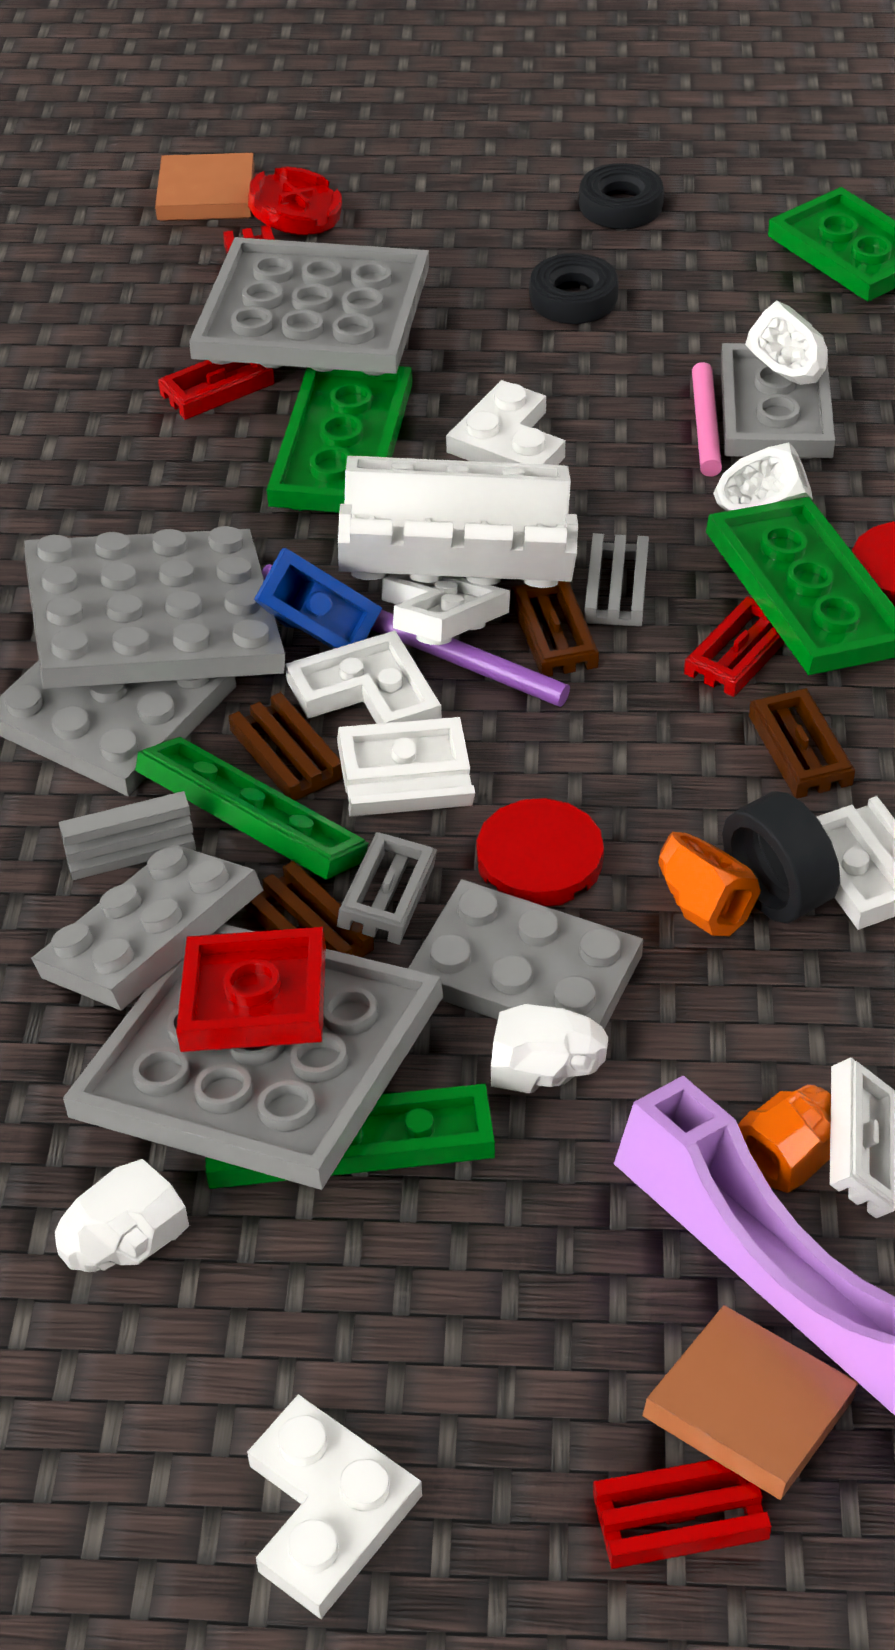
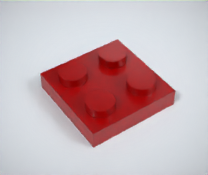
(252, 989)

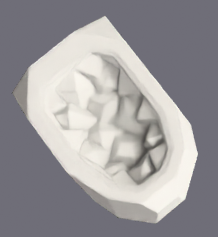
(788, 344)
(763, 479)
(544, 1047)
(120, 1219)

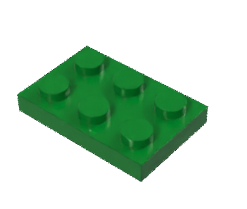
(842, 240)

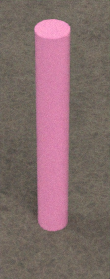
(706, 420)

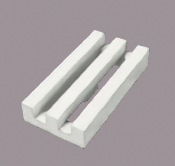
(862, 1137)

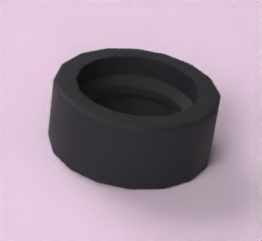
(786, 854)

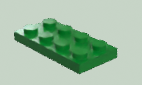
(333, 419)
(807, 583)

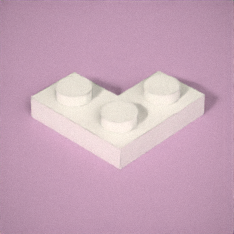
(503, 431)
(442, 607)
(368, 672)
(347, 1501)

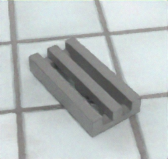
(618, 552)
(126, 834)
(377, 916)

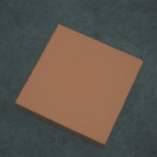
(204, 186)
(750, 1401)

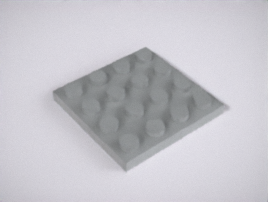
(311, 306)
(149, 608)
(261, 1106)

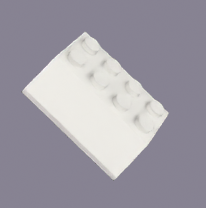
(457, 521)

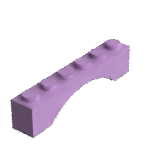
(703, 1175)

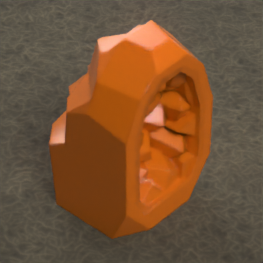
(708, 884)
(790, 1136)

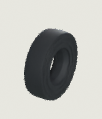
(621, 212)
(573, 270)

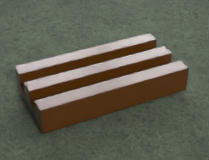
(561, 655)
(266, 718)
(798, 779)
(319, 900)

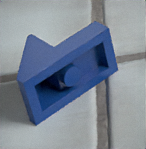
(315, 602)

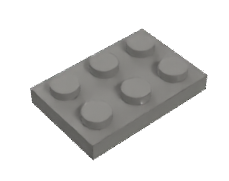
(770, 410)
(145, 924)
(515, 952)

